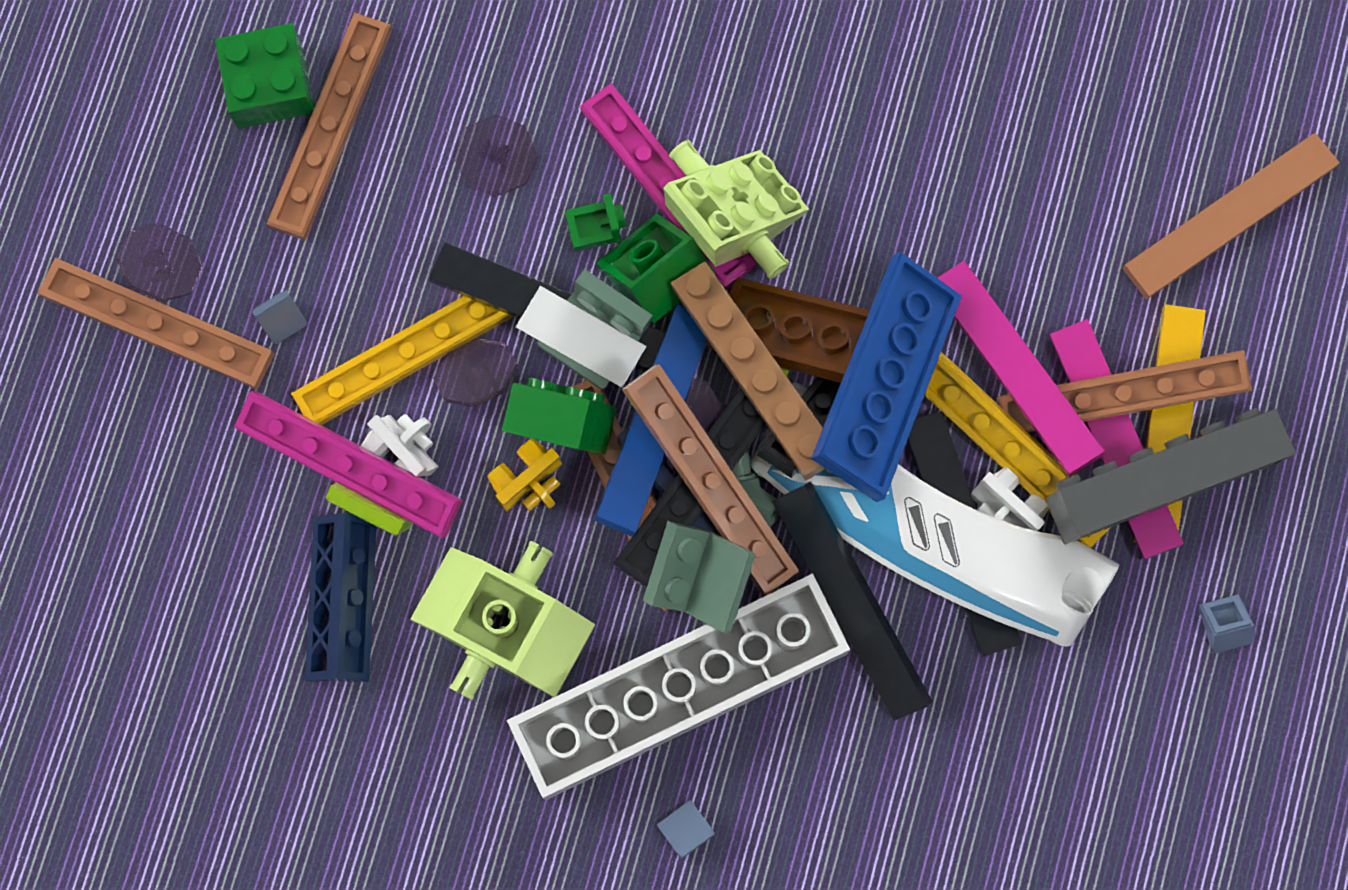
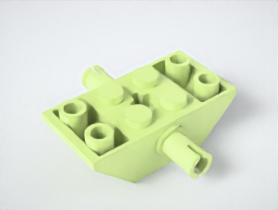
(733, 206)
(536, 644)

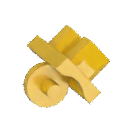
(540, 465)

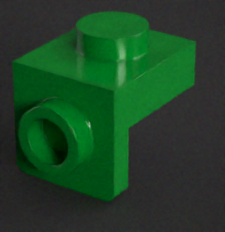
(595, 224)

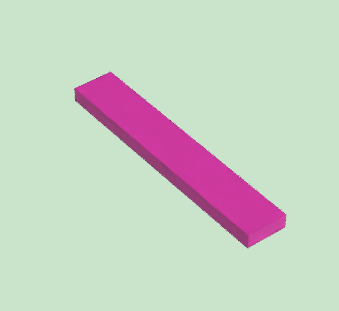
(647, 162)
(1084, 360)
(1021, 373)
(348, 464)

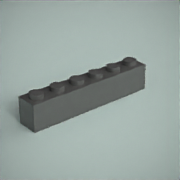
(1169, 475)

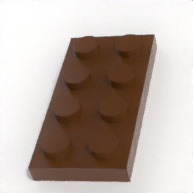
(801, 329)

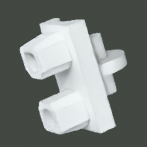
(405, 440)
(998, 501)

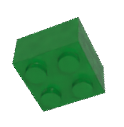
(264, 76)
(559, 415)

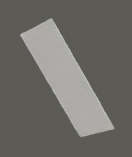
(581, 336)

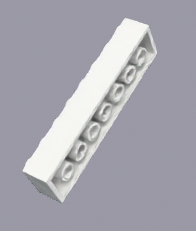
(677, 687)

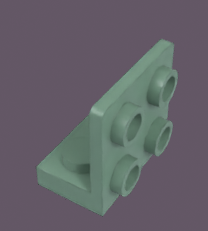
(608, 306)
(699, 575)

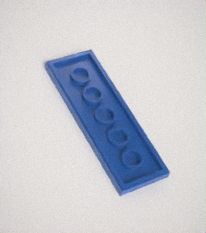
(887, 377)

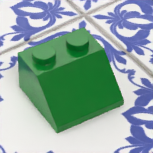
(649, 263)

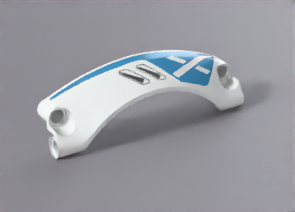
(964, 554)

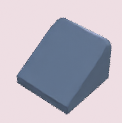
(280, 317)
(1227, 623)
(686, 829)

